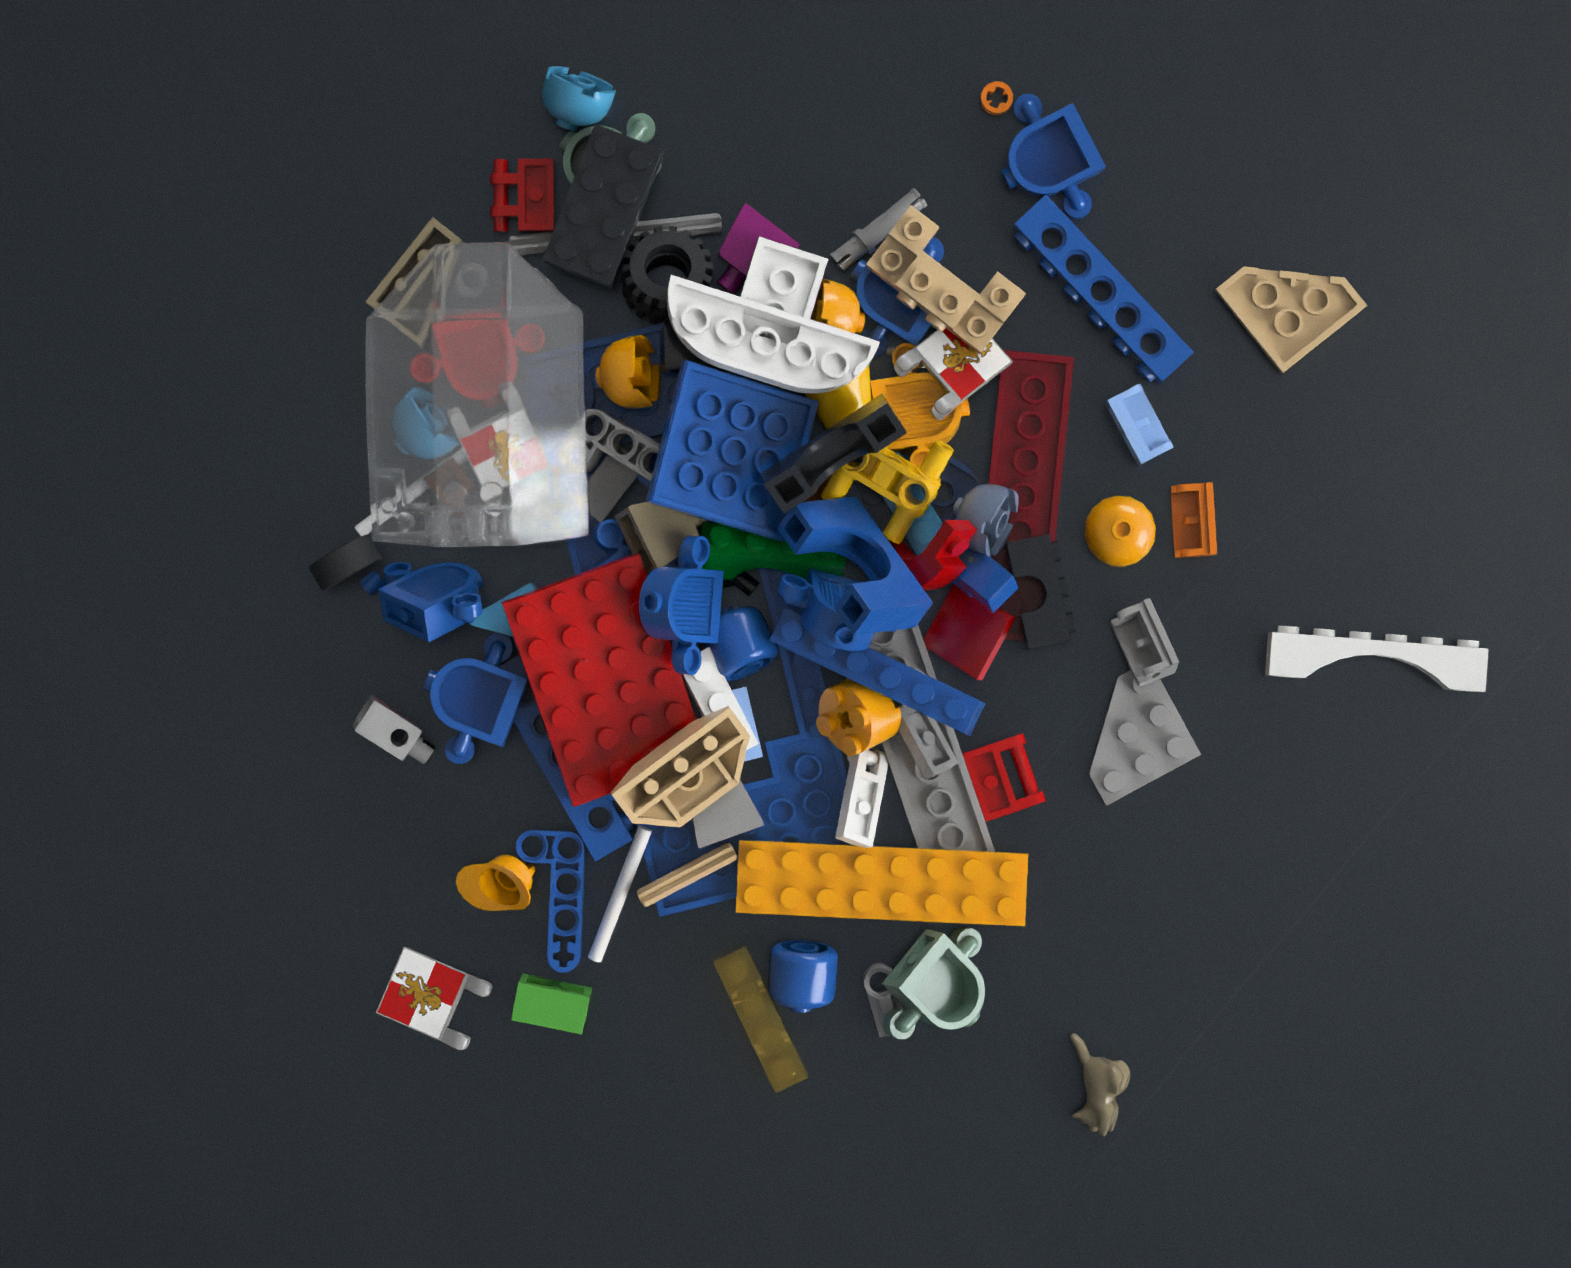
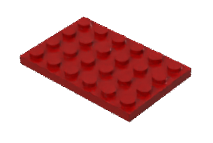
(597, 675)

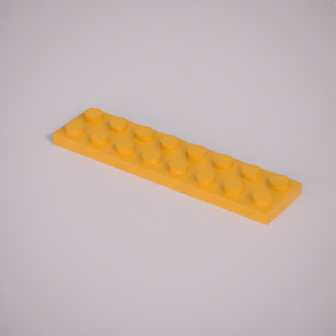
(882, 883)

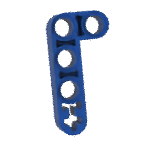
(559, 900)

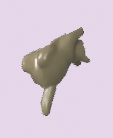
(1103, 1082)

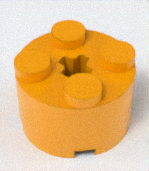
(856, 717)

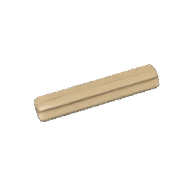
(686, 874)

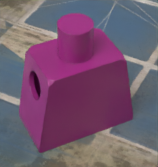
(741, 244)

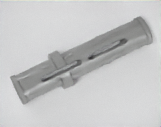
(867, 238)

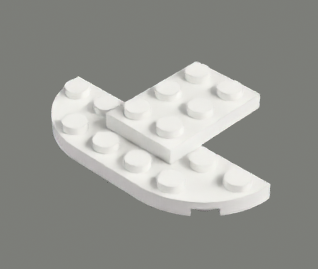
(769, 326)

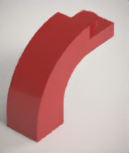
(940, 560)

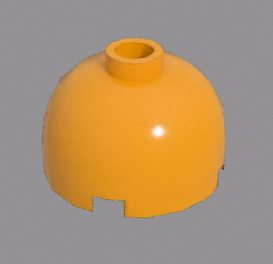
(838, 307)
(628, 373)
(1119, 531)

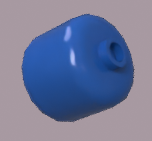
(742, 643)
(802, 974)

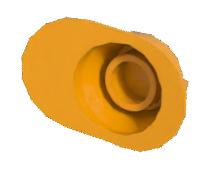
(497, 884)

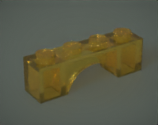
(760, 1018)

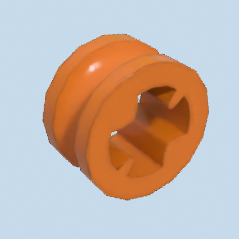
(990, 89)

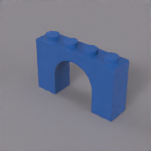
(844, 527)

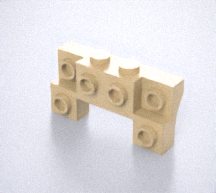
(938, 291)

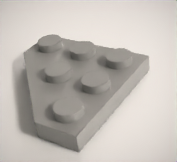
(1138, 739)

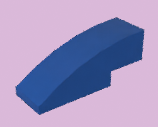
(985, 580)

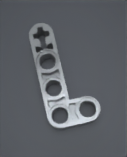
(609, 442)

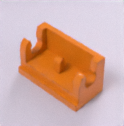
(1193, 520)

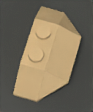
(685, 772)

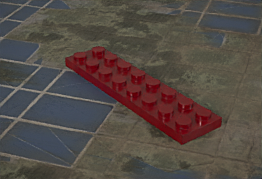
(1030, 457)

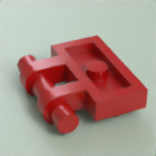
(535, 195)

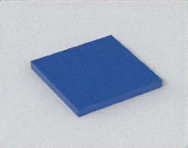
(720, 442)

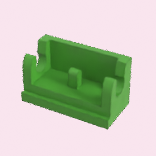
(551, 1003)

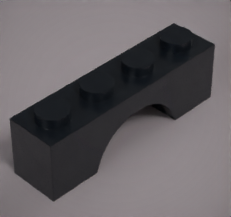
(856, 435)

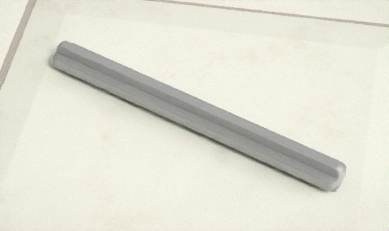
(697, 224)

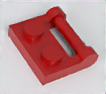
(992, 782)

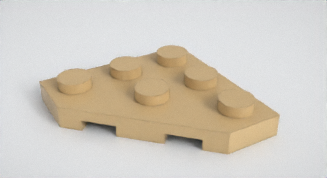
(1289, 310)

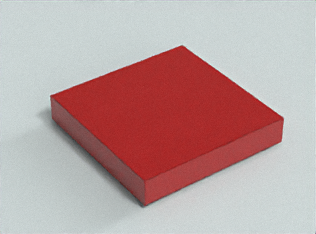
(968, 633)

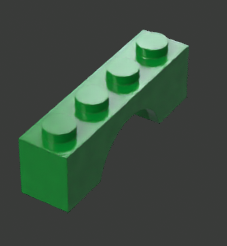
(741, 551)

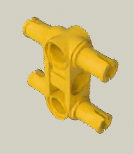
(893, 478)

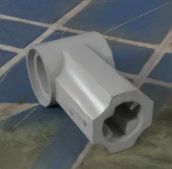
(880, 999)

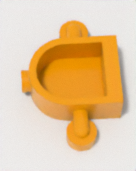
(912, 401)

